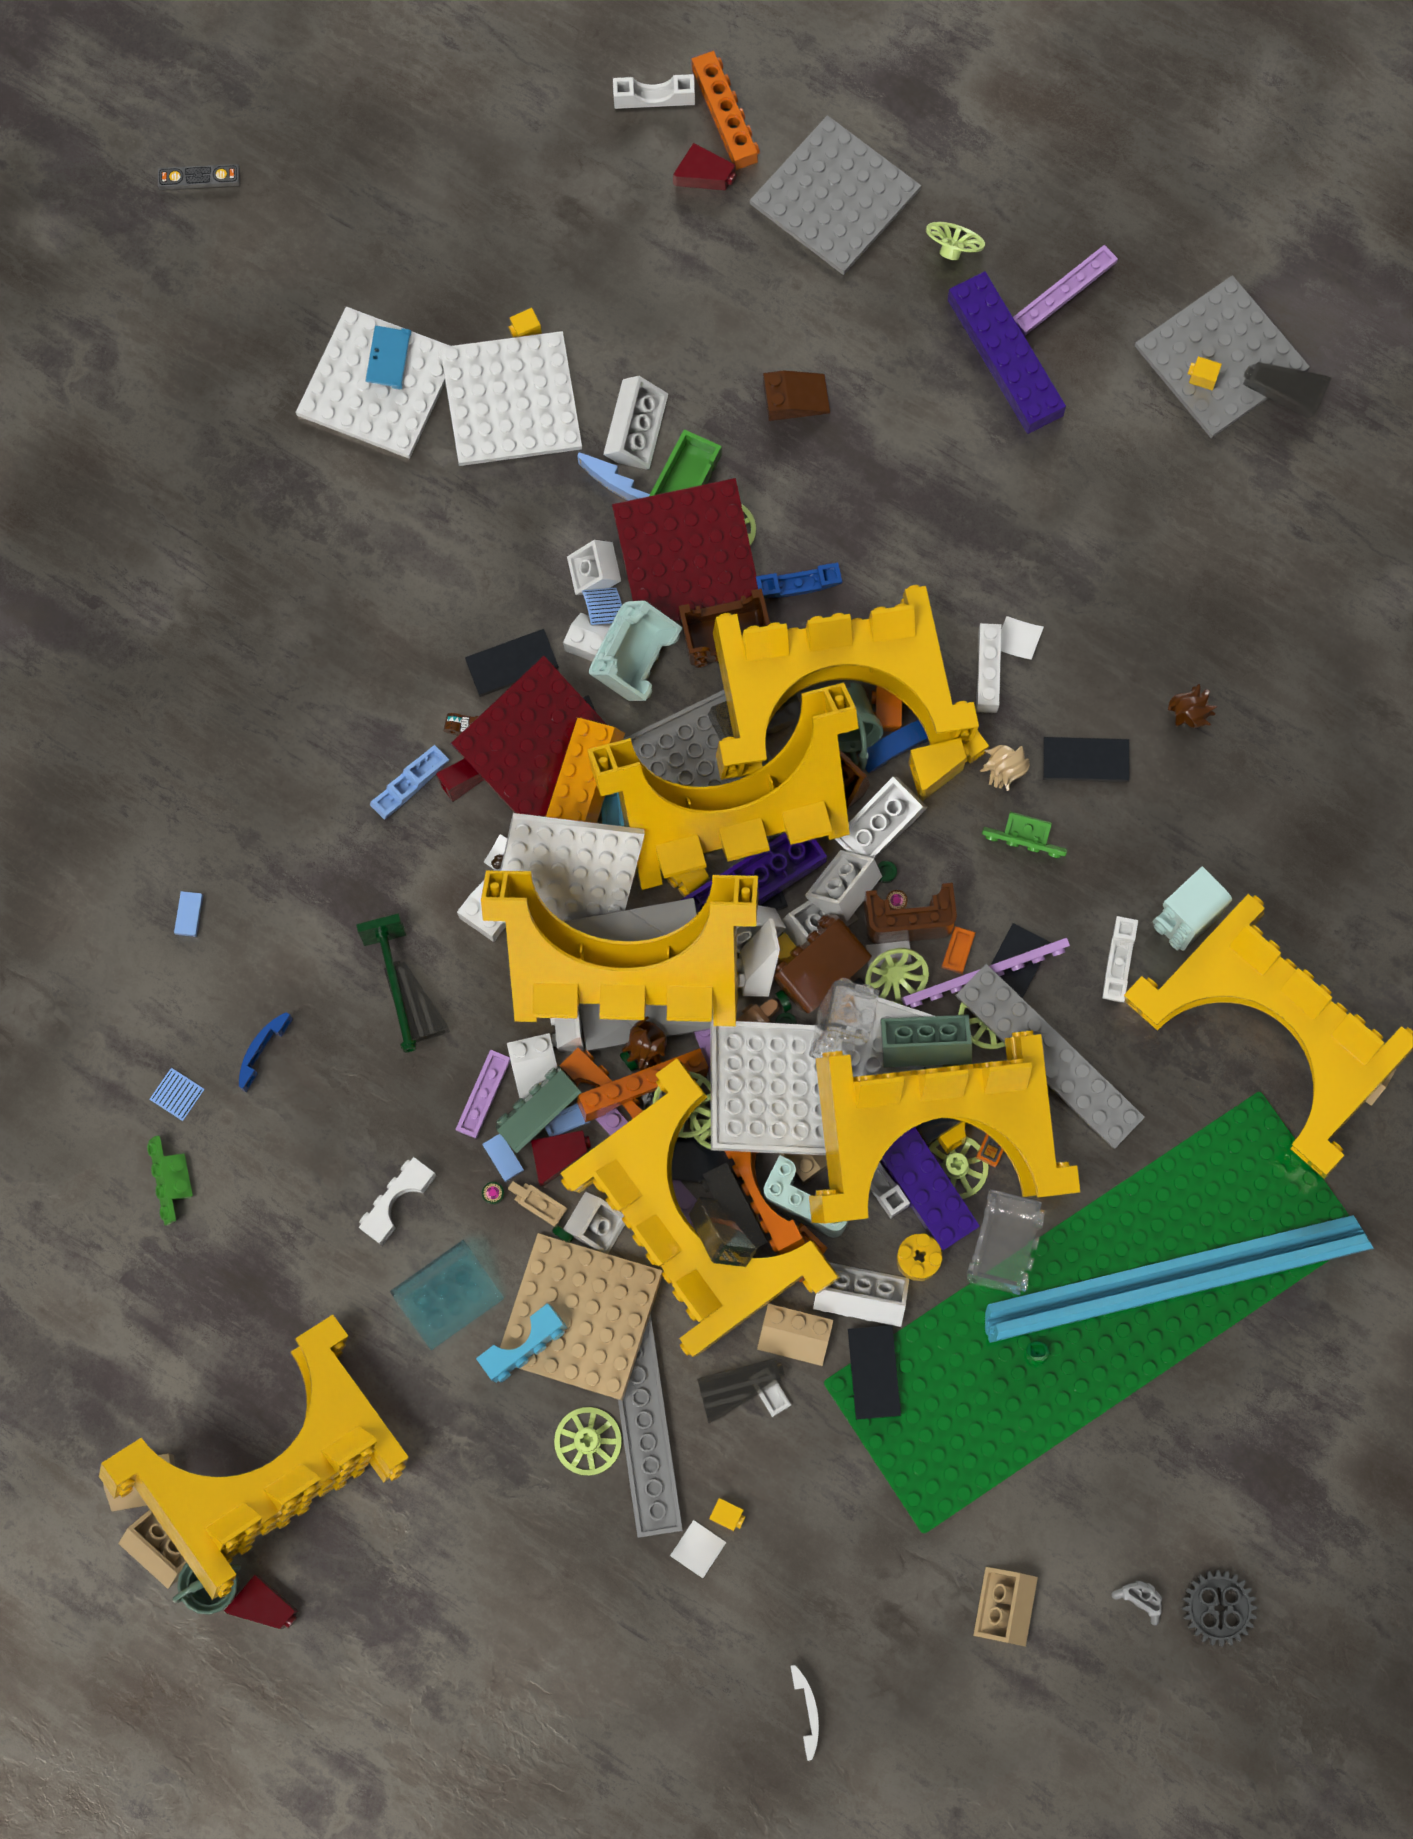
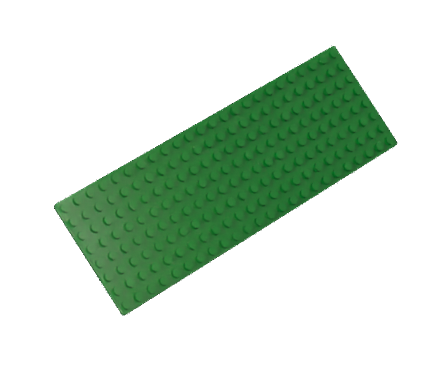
(986, 1412)

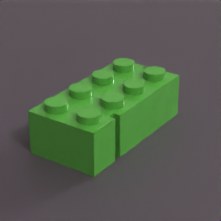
(688, 464)

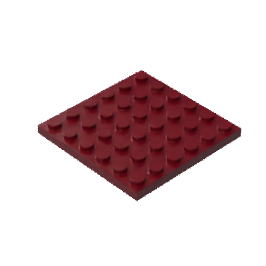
(686, 547)
(525, 737)

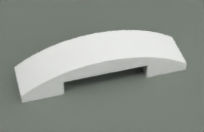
(1119, 959)
(810, 1741)

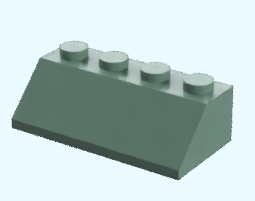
(926, 1041)
(537, 1109)

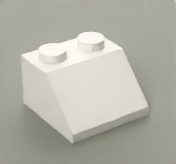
(594, 567)
(585, 638)
(595, 1223)

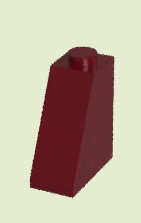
(704, 170)
(458, 779)
(557, 1153)
(262, 1605)

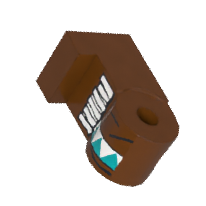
(457, 723)

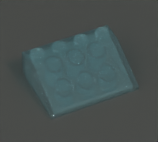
(447, 1294)

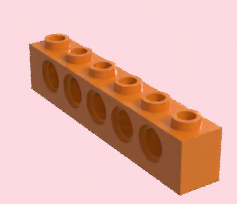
(740, 155)

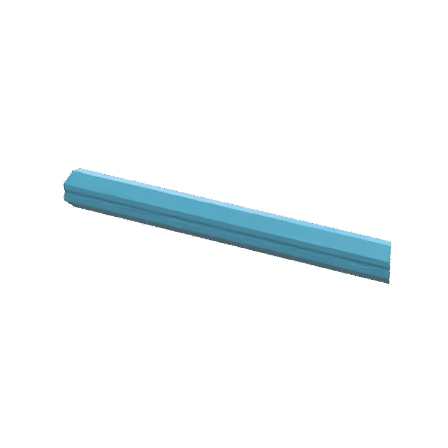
(1175, 1278)

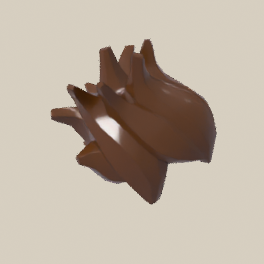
(1192, 707)
(645, 1042)

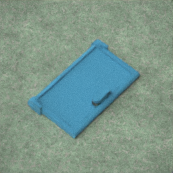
(388, 363)

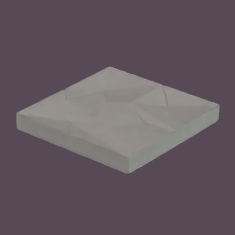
(634, 925)

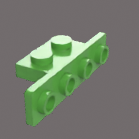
(1026, 832)
(170, 1177)

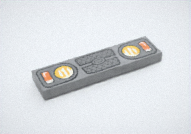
(198, 176)

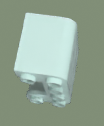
(632, 648)
(1192, 909)
(793, 1202)

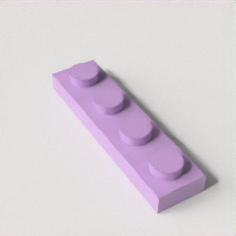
(483, 1094)

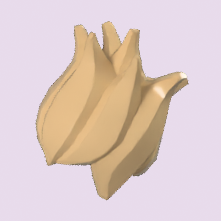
(1005, 765)

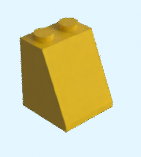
(936, 765)

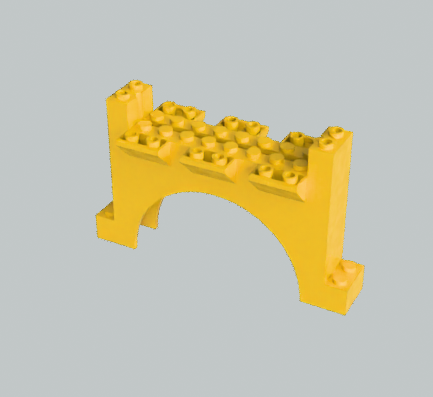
(890, 650)
(791, 794)
(561, 966)
(1248, 970)
(872, 1111)
(637, 1178)
(223, 1515)

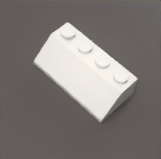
(636, 423)
(865, 1295)

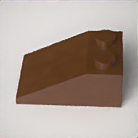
(795, 394)
(854, 780)

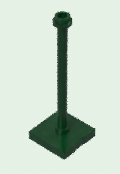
(380, 932)

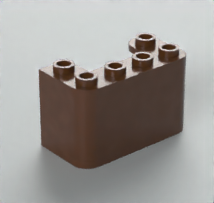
(699, 624)
(911, 923)
(820, 962)

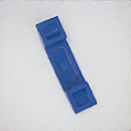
(800, 582)
(894, 745)
(276, 1026)

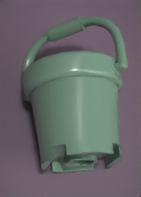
(869, 729)
(195, 1595)

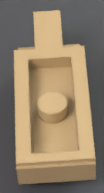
(538, 1203)

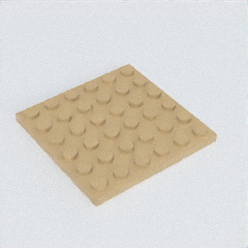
(601, 1303)

